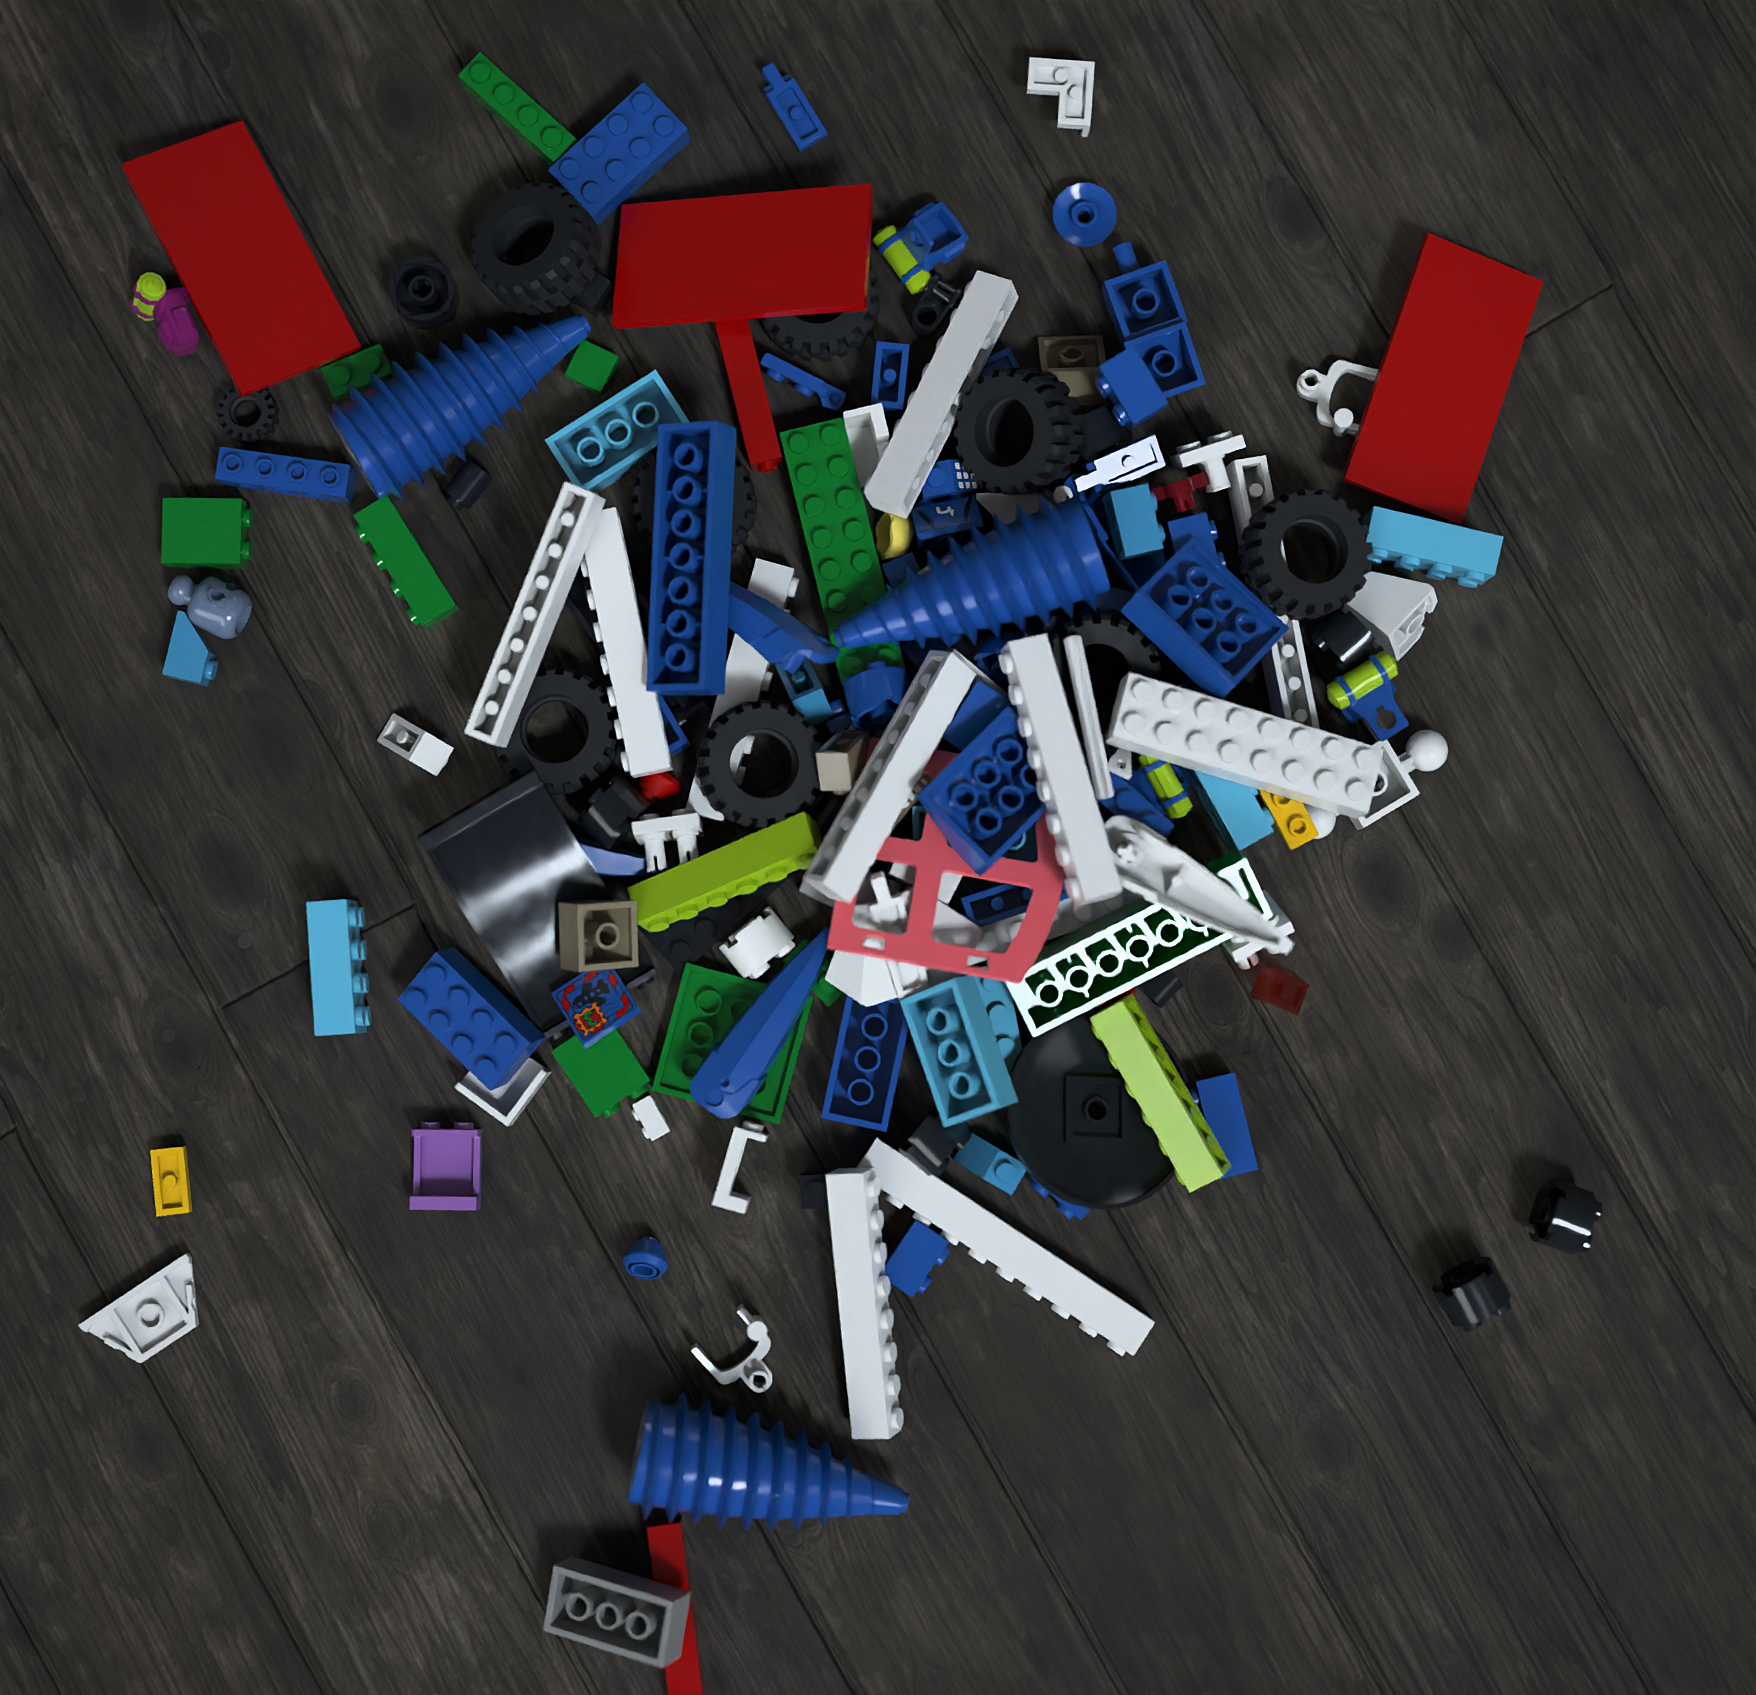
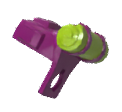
(169, 311)

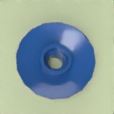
(1084, 199)

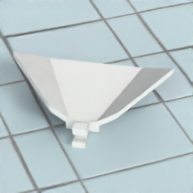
(879, 980)

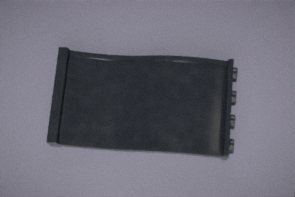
(508, 870)

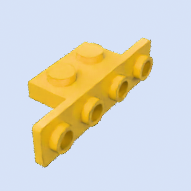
(1290, 818)

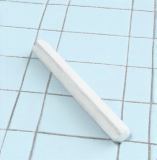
(1088, 717)

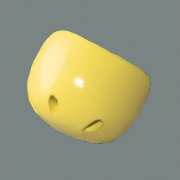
(893, 536)

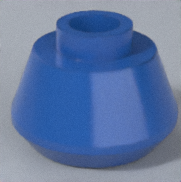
(645, 1259)

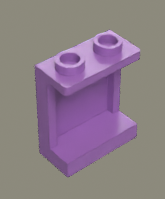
(447, 1167)

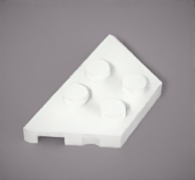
(150, 1313)

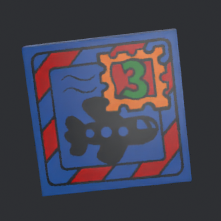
(595, 1004)

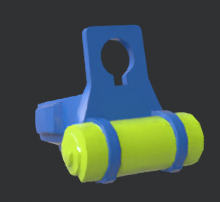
(921, 244)
(1367, 689)
(1161, 786)

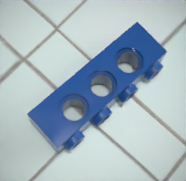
(286, 475)

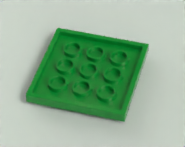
(701, 1015)

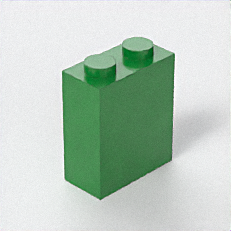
(206, 533)
(603, 1071)

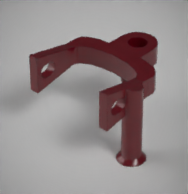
(1182, 490)

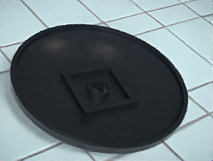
(1063, 1148)

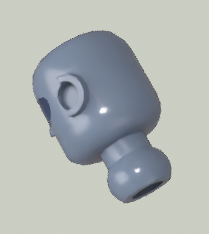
(212, 604)

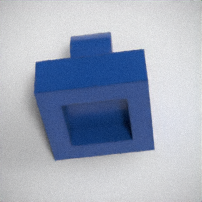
(841, 718)

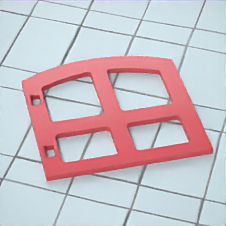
(931, 859)

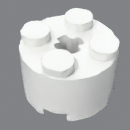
(757, 943)

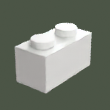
(651, 1118)

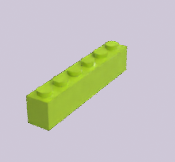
(726, 872)
(1160, 1093)

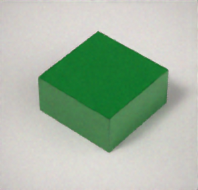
(592, 367)

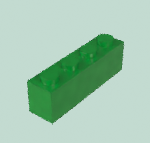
(516, 109)
(406, 563)

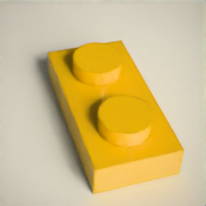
(171, 1181)

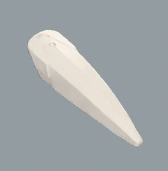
(1183, 886)

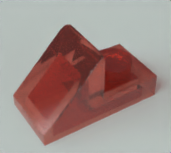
(1279, 990)

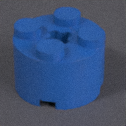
(875, 695)

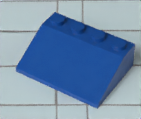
(1204, 619)
(986, 794)

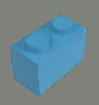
(1133, 522)

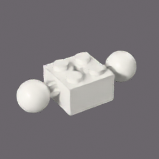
(1394, 787)

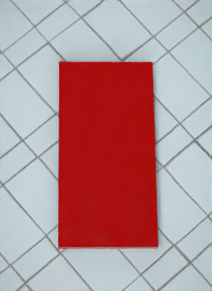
(743, 256)
(241, 258)
(1442, 380)

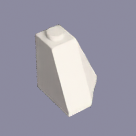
(1393, 610)

